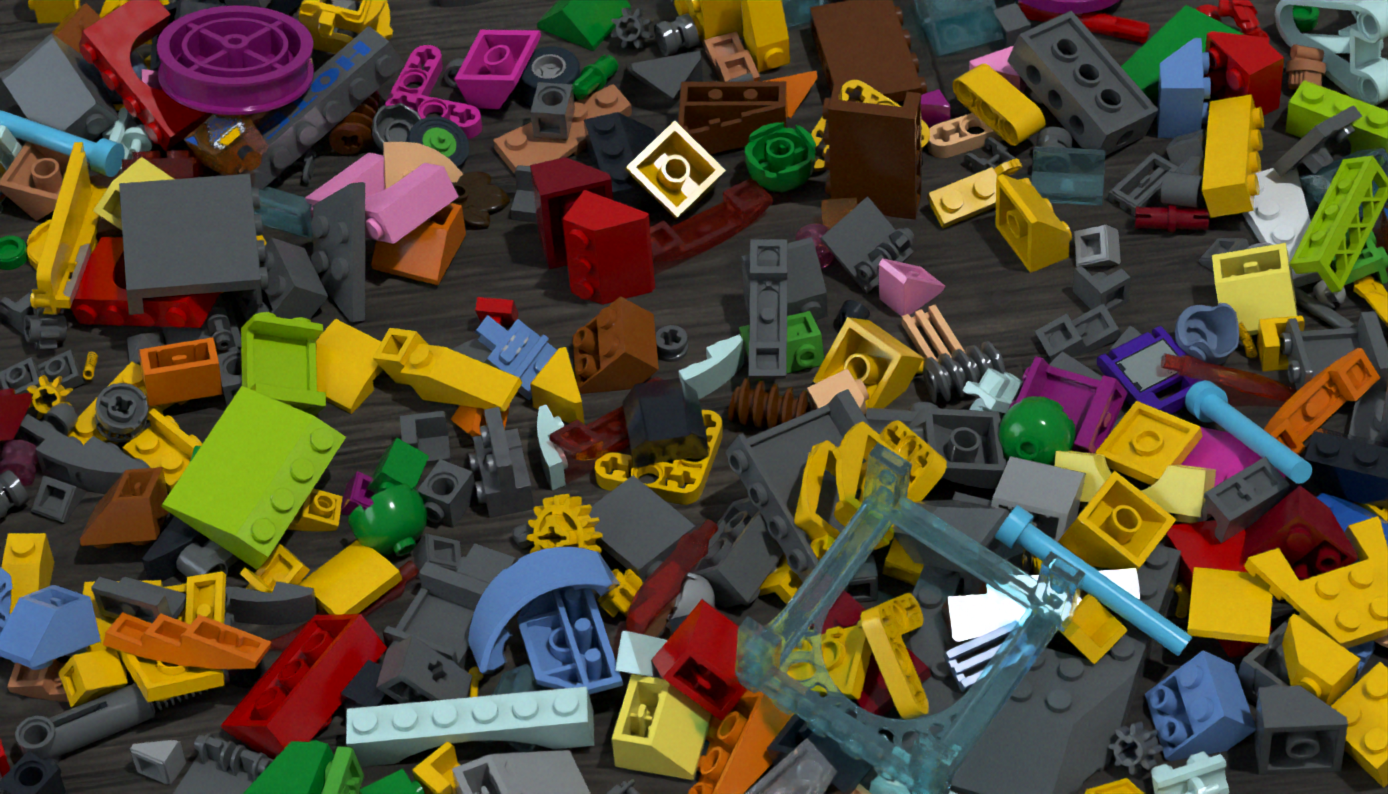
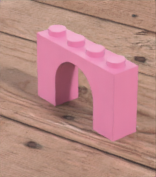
(393, 210)

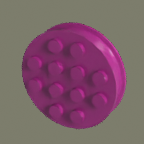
(235, 60)

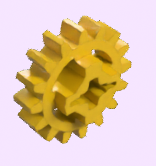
(560, 518)

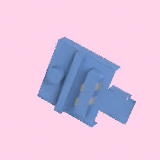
(516, 350)

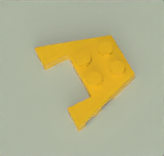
(1342, 603)

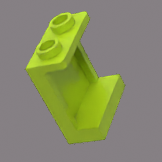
(282, 360)

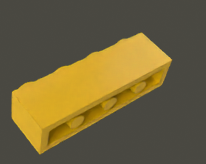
(1232, 156)

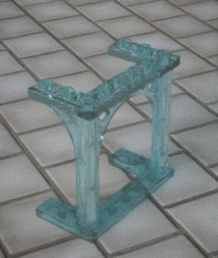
(767, 653)

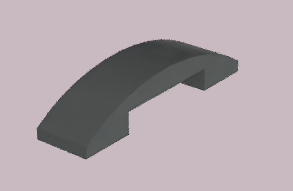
(768, 309)

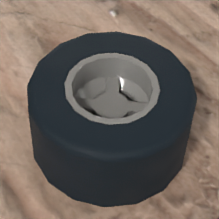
(548, 66)

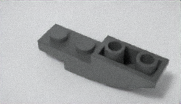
(66, 459)

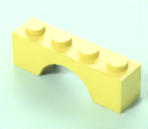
(1177, 491)

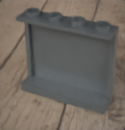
(191, 237)
(774, 469)

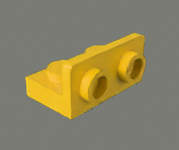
(163, 446)

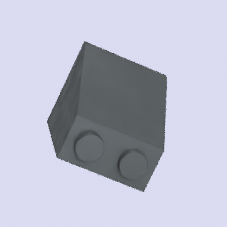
(61, 90)

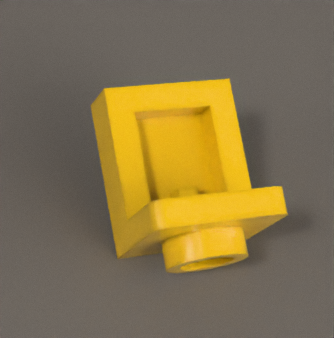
(280, 567)

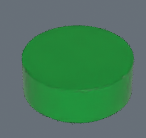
(1305, 17)
(12, 252)

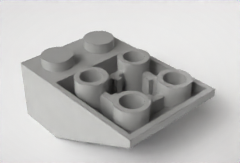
(521, 774)

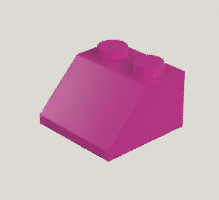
(495, 66)

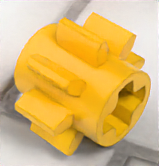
(50, 387)
(622, 596)

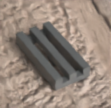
(1149, 186)

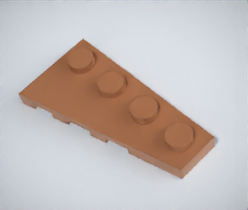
(523, 149)

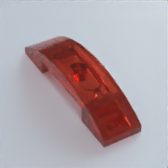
(711, 227)
(595, 439)

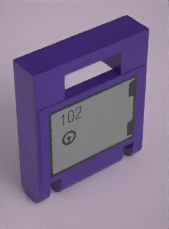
(1140, 371)

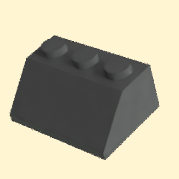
(739, 555)

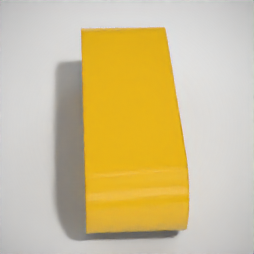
(998, 104)

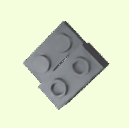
(501, 467)

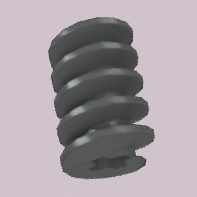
(959, 369)

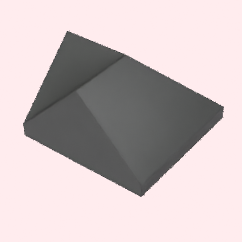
(668, 72)

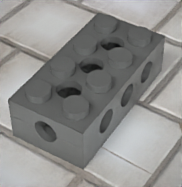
(1082, 84)

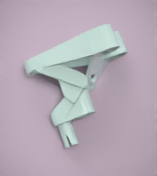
(1367, 72)

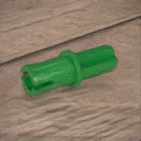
(594, 76)

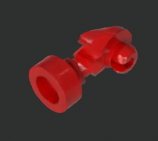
(1244, 16)

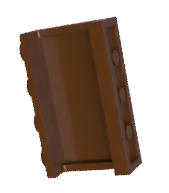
(868, 45)
(874, 153)

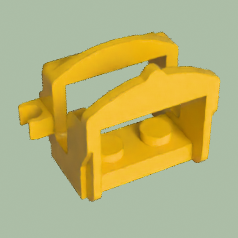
(323, 18)
(850, 475)

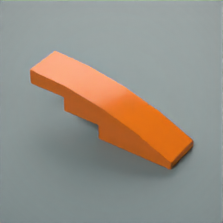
(201, 644)

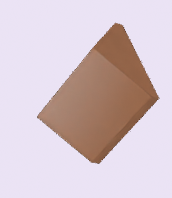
(35, 179)

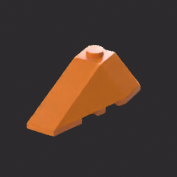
(739, 746)

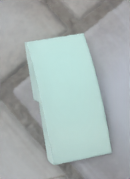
(722, 364)
(551, 455)

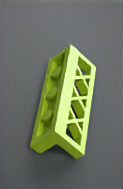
(1336, 215)

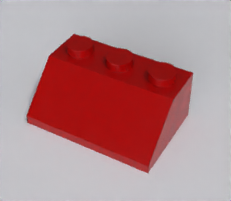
(608, 249)

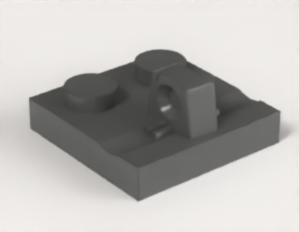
(1315, 147)

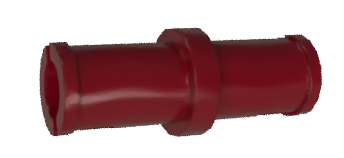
(1171, 218)

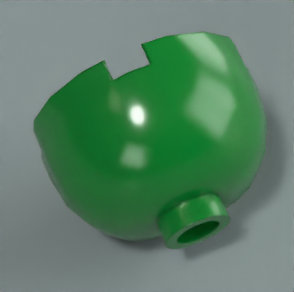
(780, 157)
(1036, 430)
(392, 521)

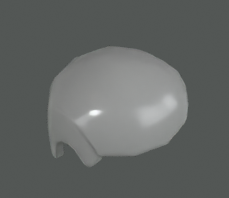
(690, 595)

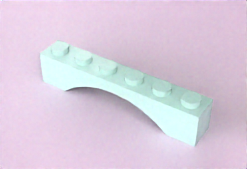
(539, 717)

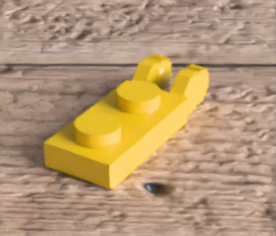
(970, 195)

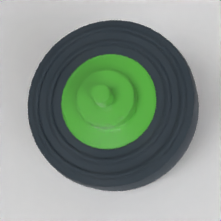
(442, 136)

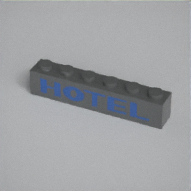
(333, 95)

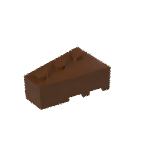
(726, 113)

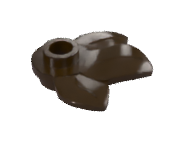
(478, 198)

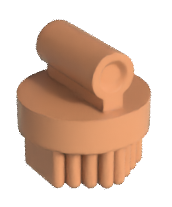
(1305, 65)

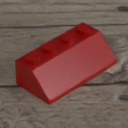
(304, 683)

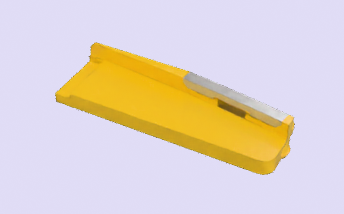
(68, 237)

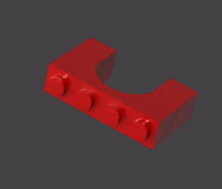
(109, 47)
(104, 301)

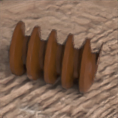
(355, 130)
(766, 407)

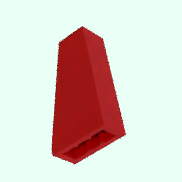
(1204, 550)

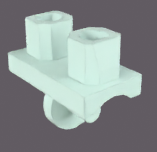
(129, 134)
(995, 391)
(1199, 776)

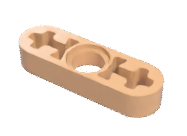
(952, 143)

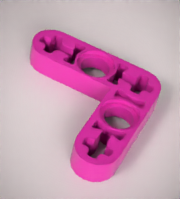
(418, 99)

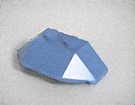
(568, 641)

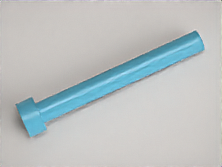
(104, 156)
(1211, 404)
(1019, 530)

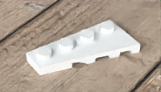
(1281, 215)

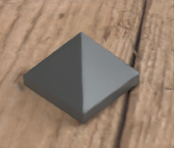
(143, 341)

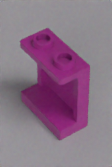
(1086, 400)

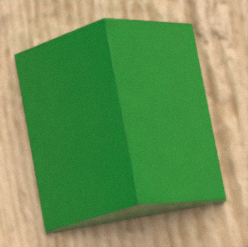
(583, 21)

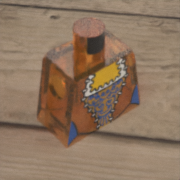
(228, 143)

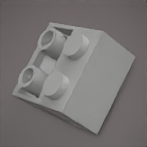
(1042, 490)

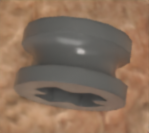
(677, 350)

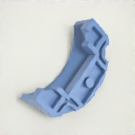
(522, 583)

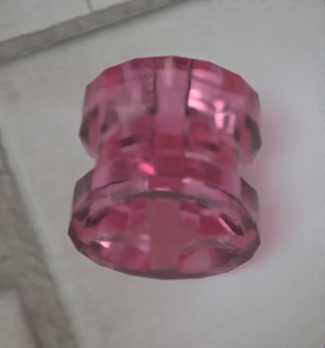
(816, 231)
(21, 459)

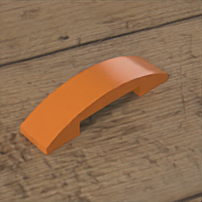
(1321, 397)

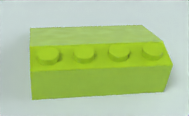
(253, 474)

